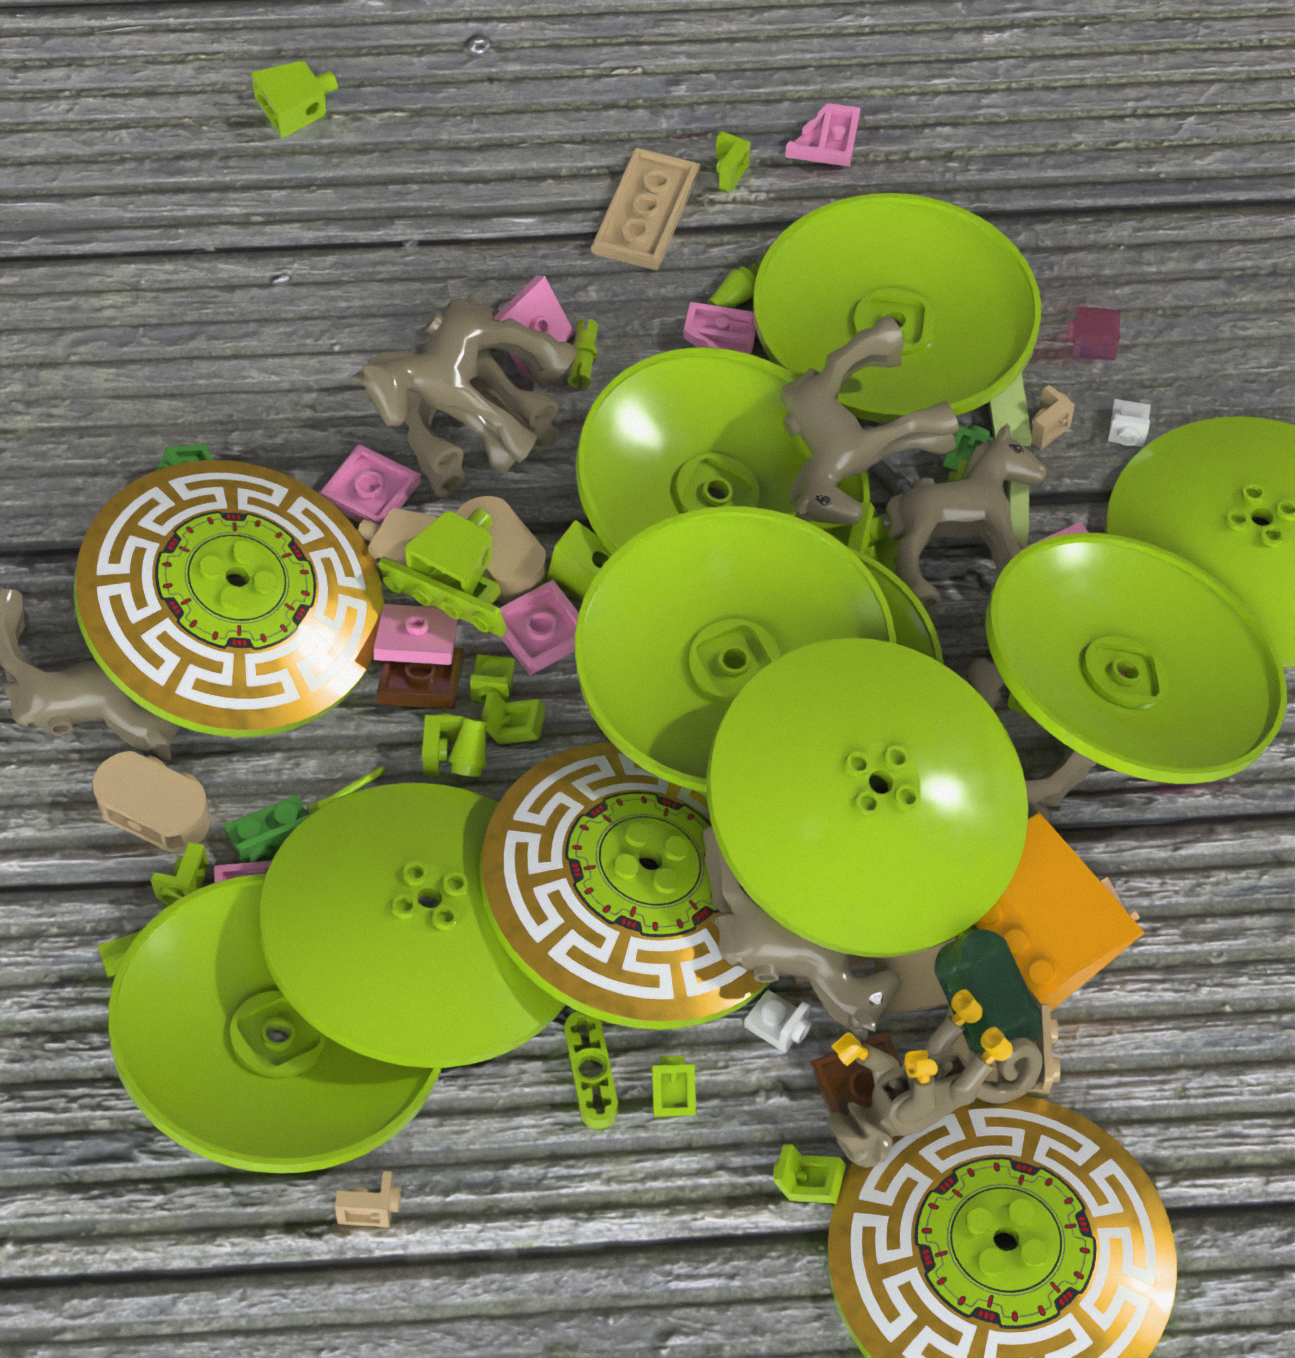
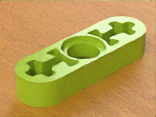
(584, 1085)

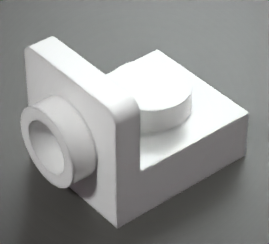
(1129, 423)
(779, 1021)

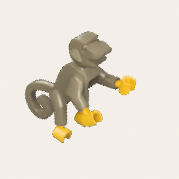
(929, 1083)

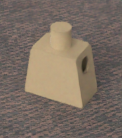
(393, 534)

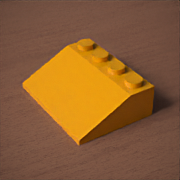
(1058, 917)

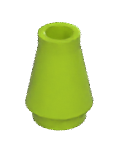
(735, 289)
(469, 750)

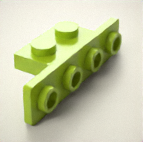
(456, 604)

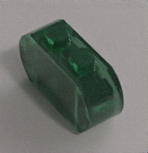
(990, 973)

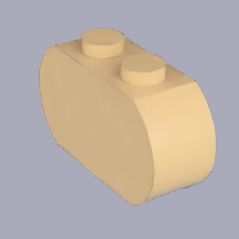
(517, 555)
(152, 800)

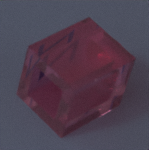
(1094, 333)

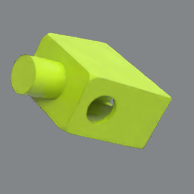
(292, 95)
(453, 549)
(577, 560)

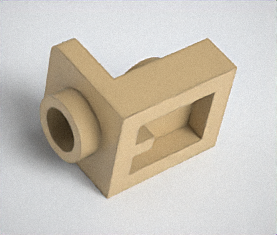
(1053, 417)
(365, 1208)

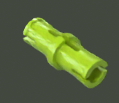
(586, 353)

